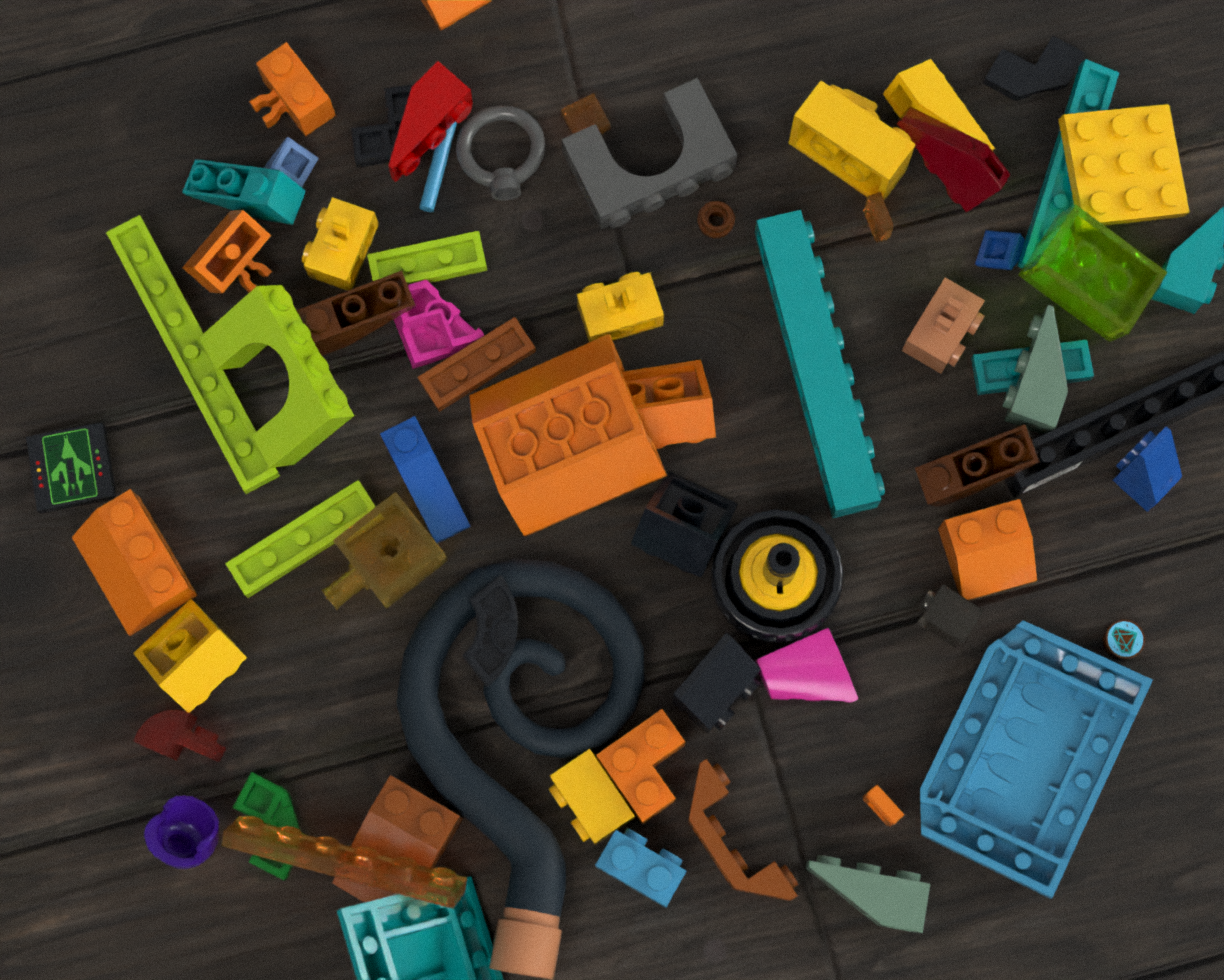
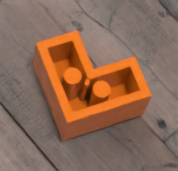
(632, 763)

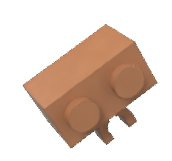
(943, 325)

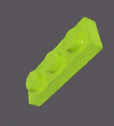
(432, 259)

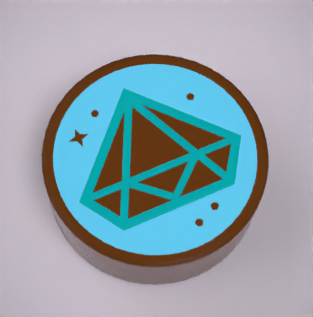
(1123, 639)

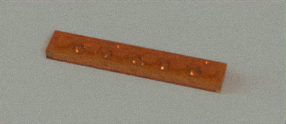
(354, 864)

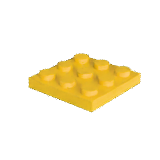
(1124, 164)

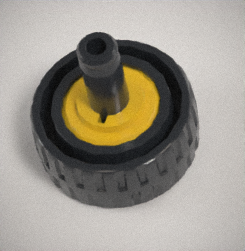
(776, 576)

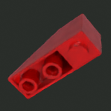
(431, 110)

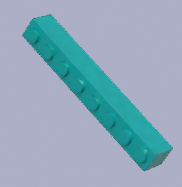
(817, 364)

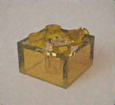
(371, 567)

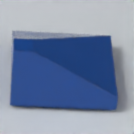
(1000, 250)

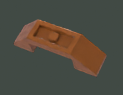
(768, 882)

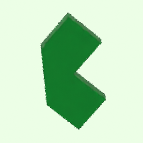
(274, 807)

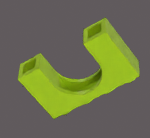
(314, 400)

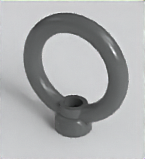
(503, 181)

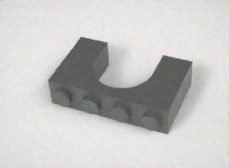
(618, 194)

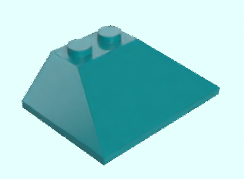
(418, 939)

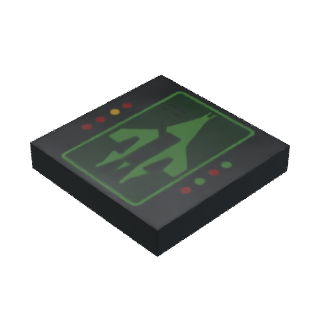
(71, 467)

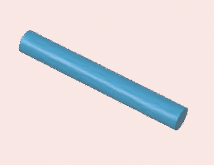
(436, 172)

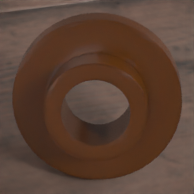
(719, 209)

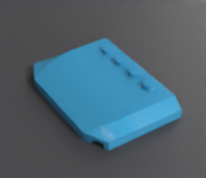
(1029, 755)

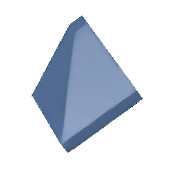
(293, 161)

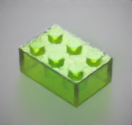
(1093, 273)

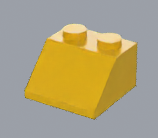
(189, 656)

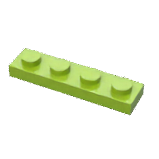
(299, 540)

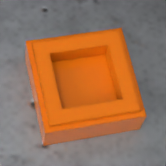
(882, 806)

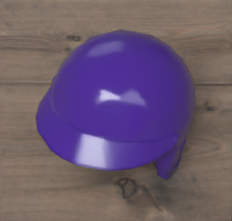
(183, 832)

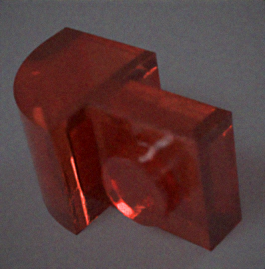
(171, 731)

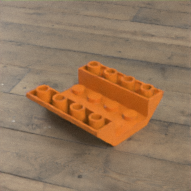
(564, 436)

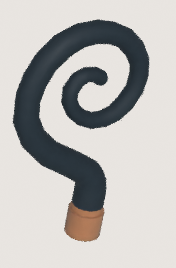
(529, 931)

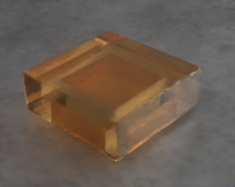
(585, 114)
(878, 217)

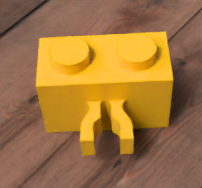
(340, 244)
(620, 307)

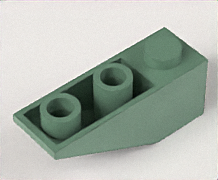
(1042, 378)
(884, 899)

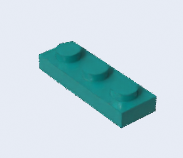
(996, 372)

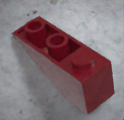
(960, 161)

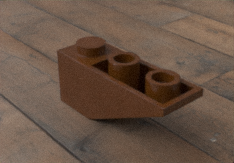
(357, 312)
(976, 467)

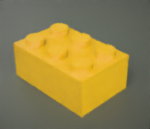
(851, 141)

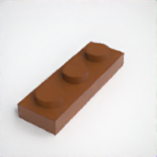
(476, 364)

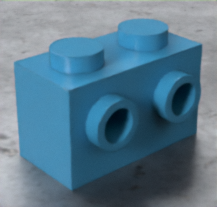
(641, 868)

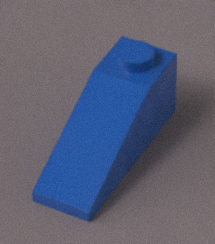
(425, 480)

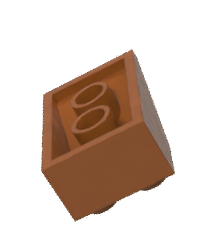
(402, 826)

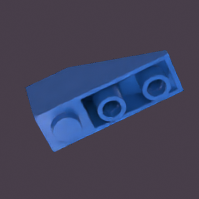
(1149, 469)

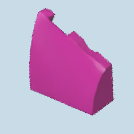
(433, 327)
(807, 671)

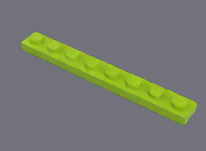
(181, 335)

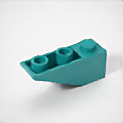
(256, 190)
(1193, 266)

